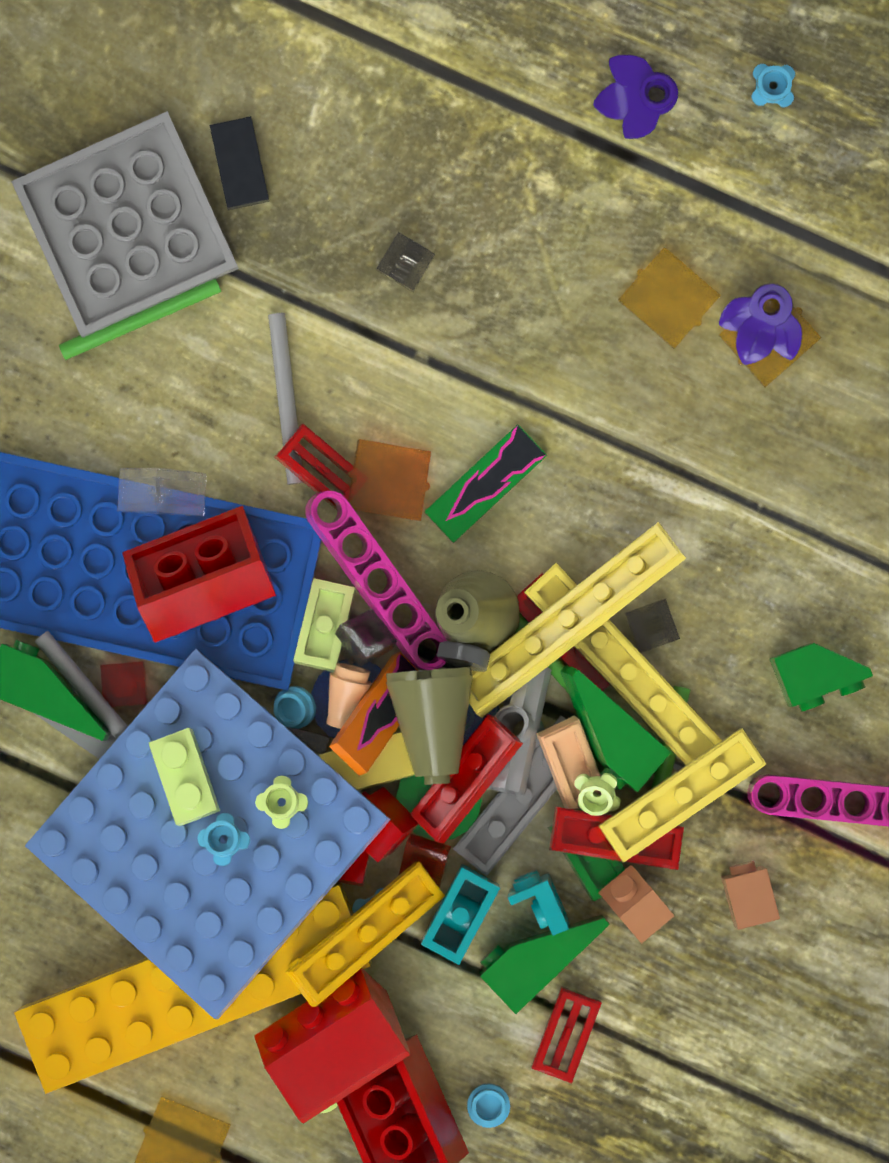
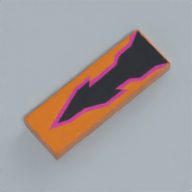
(371, 721)

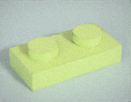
(326, 609)
(184, 777)

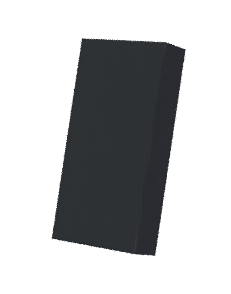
(239, 163)

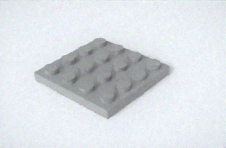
(124, 224)

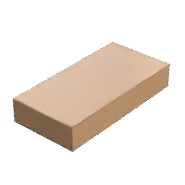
(568, 757)

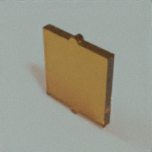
(389, 480)

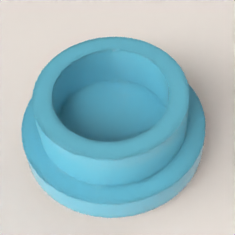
(294, 707)
(488, 1105)

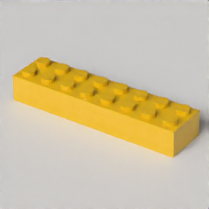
(144, 1010)

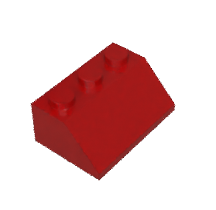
(198, 574)
(333, 1047)
(403, 1115)

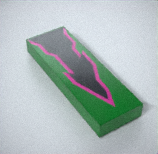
(485, 483)

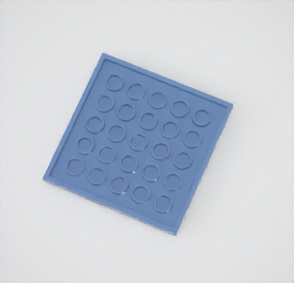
(162, 889)

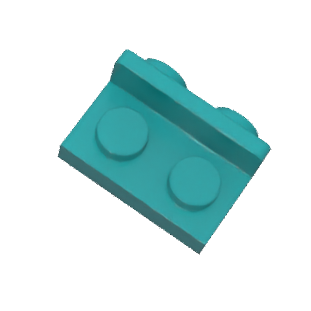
(547, 905)

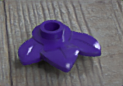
(629, 95)
(763, 331)

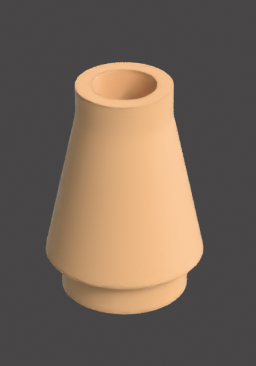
(346, 690)

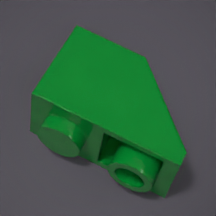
(815, 671)

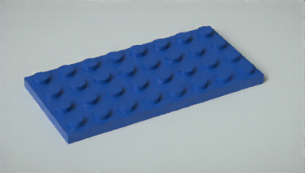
(70, 577)

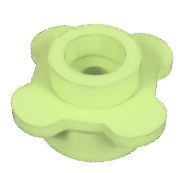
(269, 802)
(595, 803)

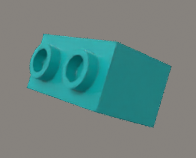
(460, 914)

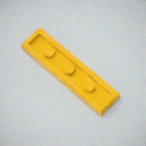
(365, 934)

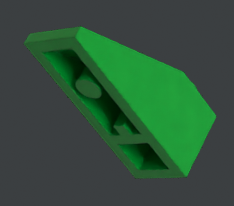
(39, 688)
(612, 734)
(532, 962)

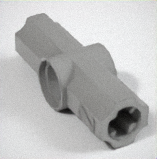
(524, 705)

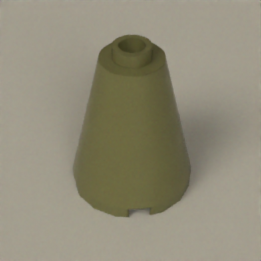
(478, 610)
(432, 718)

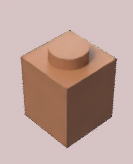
(749, 895)
(636, 904)

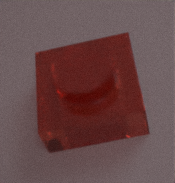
(124, 683)
(429, 853)

